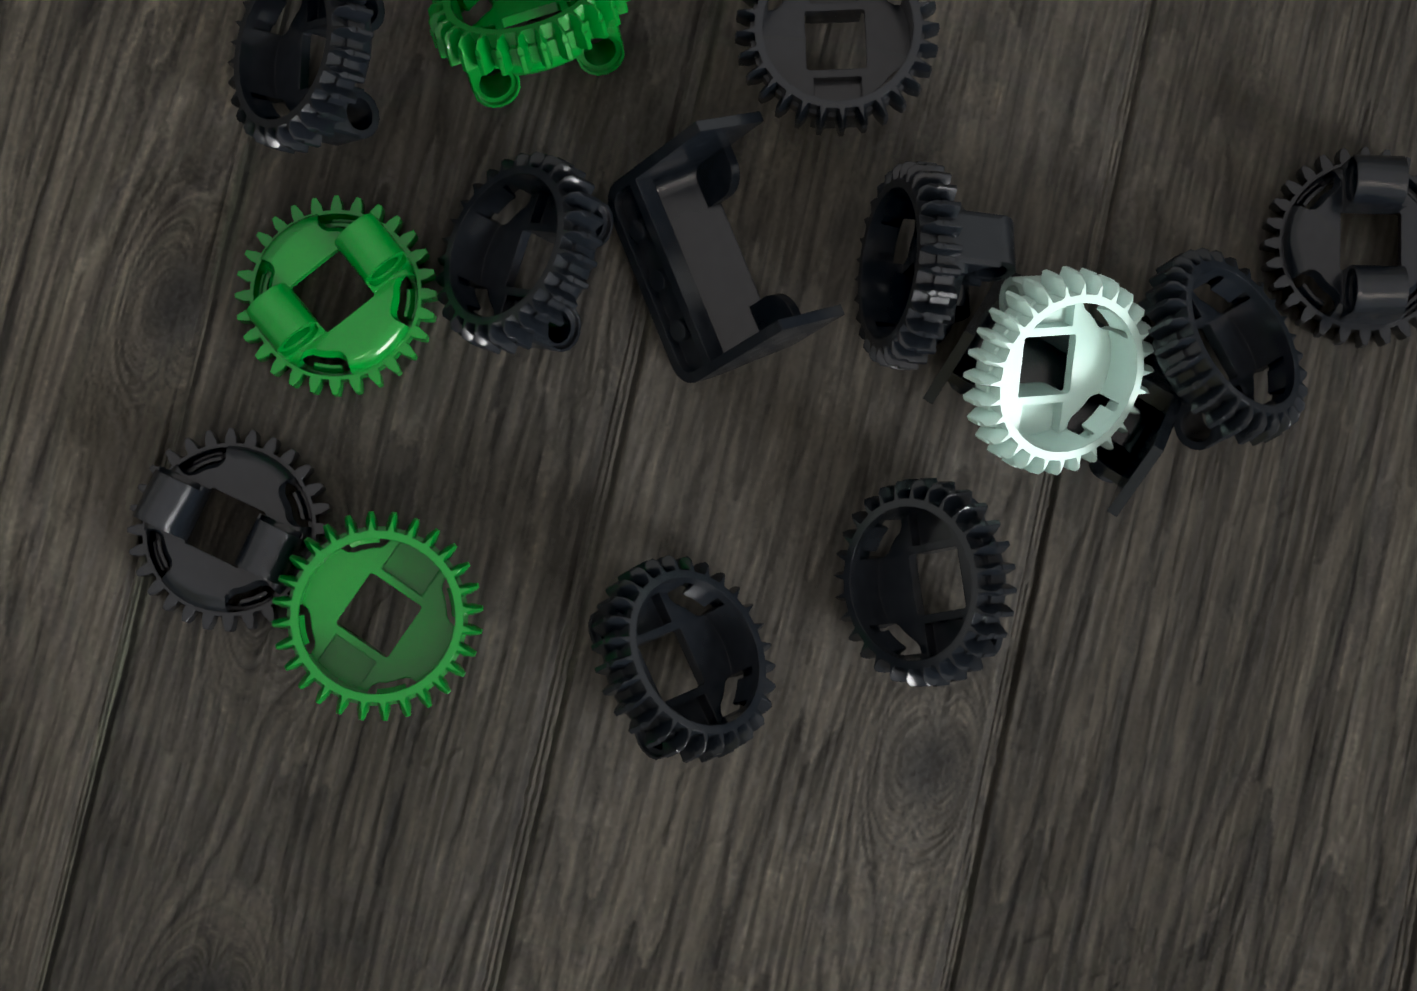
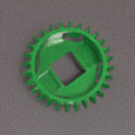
(526, 47)
(366, 338)
(347, 663)

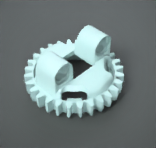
(1030, 420)

